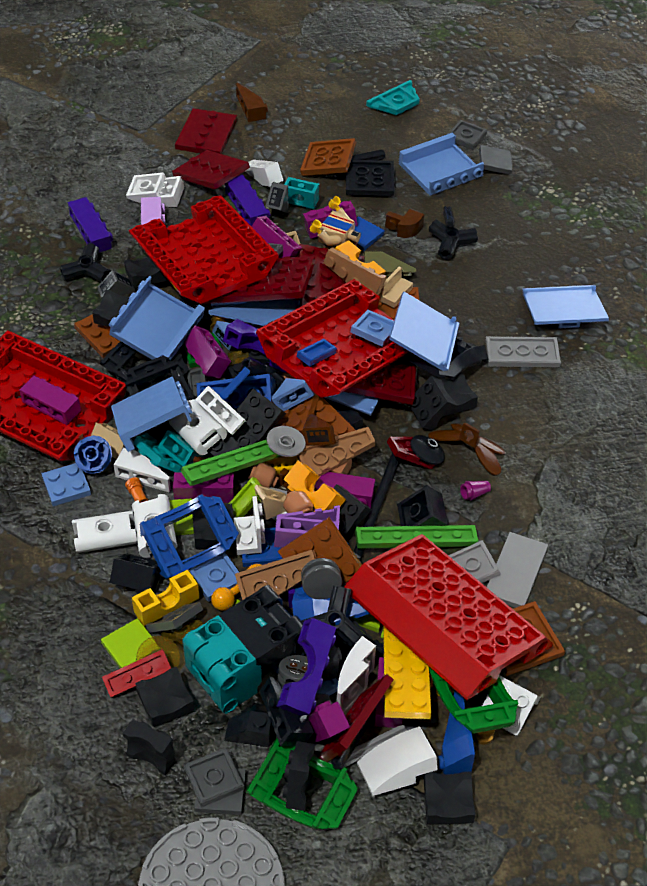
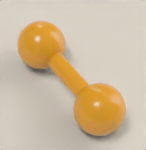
(224, 598)

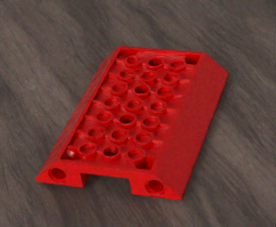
(207, 253)
(329, 319)
(96, 393)
(437, 622)

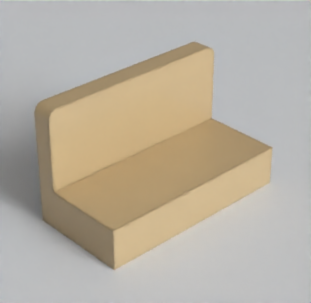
(394, 287)
(111, 435)

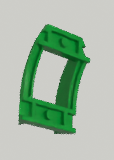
(482, 718)
(334, 804)

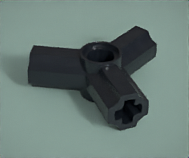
(451, 238)
(86, 265)
(259, 368)
(339, 604)

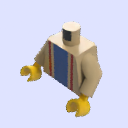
(337, 226)

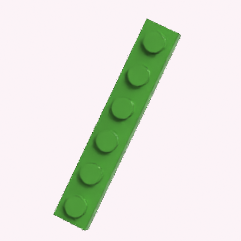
(228, 462)
(396, 535)

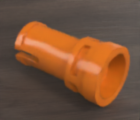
(135, 488)

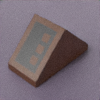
(318, 431)

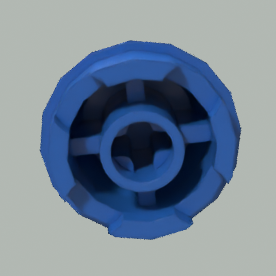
(92, 454)

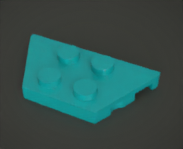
(396, 99)
(148, 446)

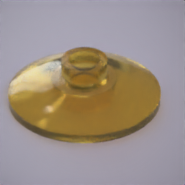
(179, 634)
(156, 644)

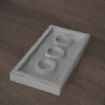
(522, 351)
(518, 569)

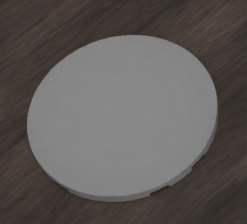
(212, 855)

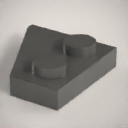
(174, 620)

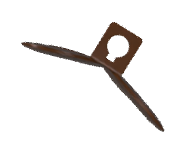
(483, 447)

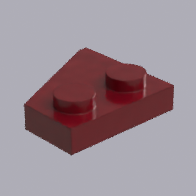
(401, 448)

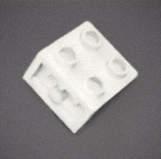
(250, 531)
(525, 703)

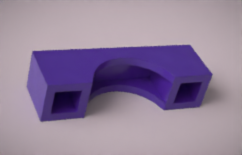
(244, 336)
(316, 640)

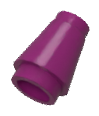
(474, 489)

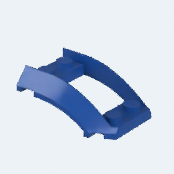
(162, 546)

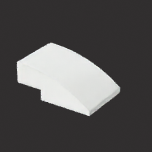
(156, 185)
(355, 673)
(397, 762)

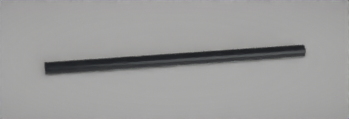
(379, 498)

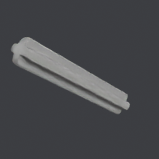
(364, 748)

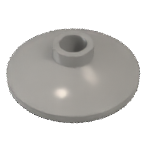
(286, 441)

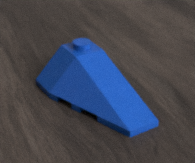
(264, 384)
(307, 607)
(458, 746)

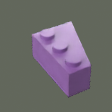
(294, 524)

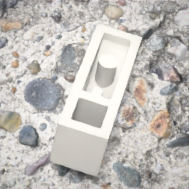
(265, 172)
(220, 410)
(134, 464)

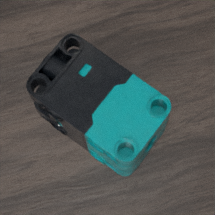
(242, 648)

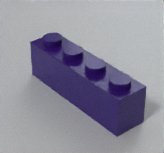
(245, 199)
(90, 224)

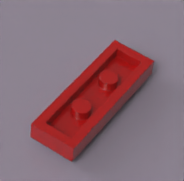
(143, 669)

